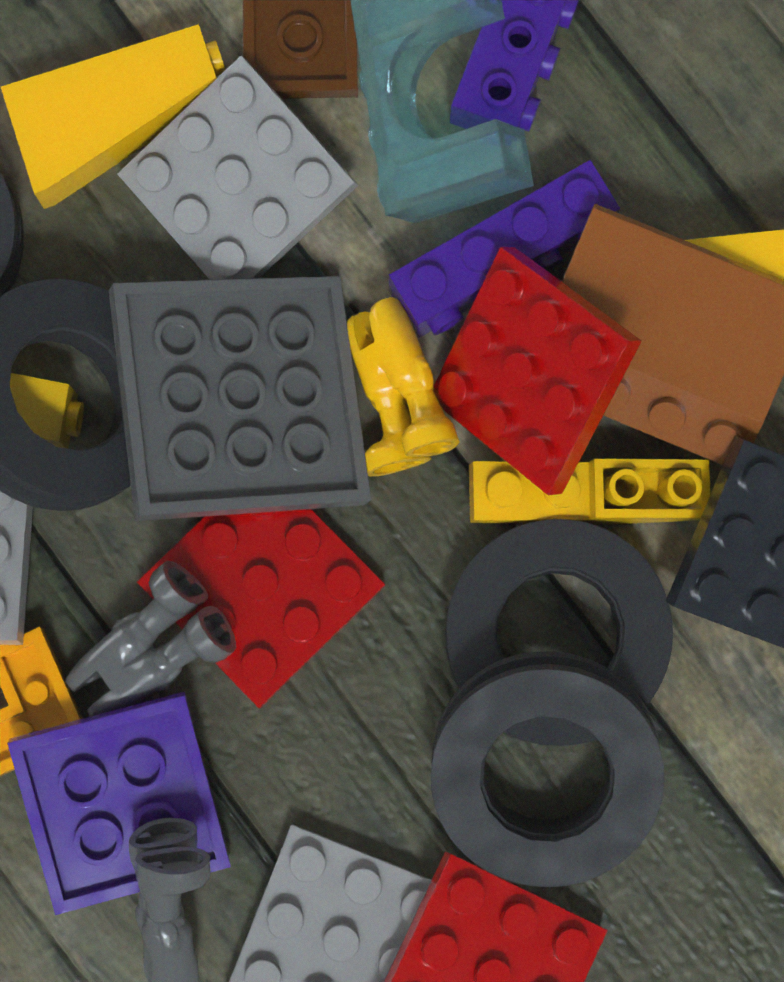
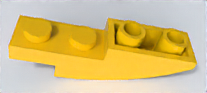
(596, 493)

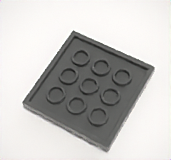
(238, 396)

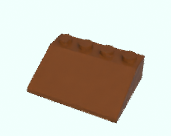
(704, 326)

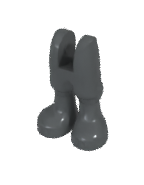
(128, 655)
(166, 866)

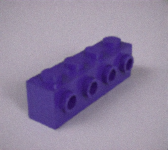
(509, 62)
(541, 226)

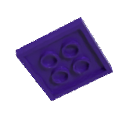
(100, 782)

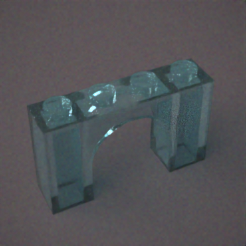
(420, 173)

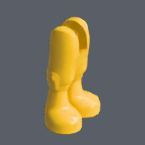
(392, 377)

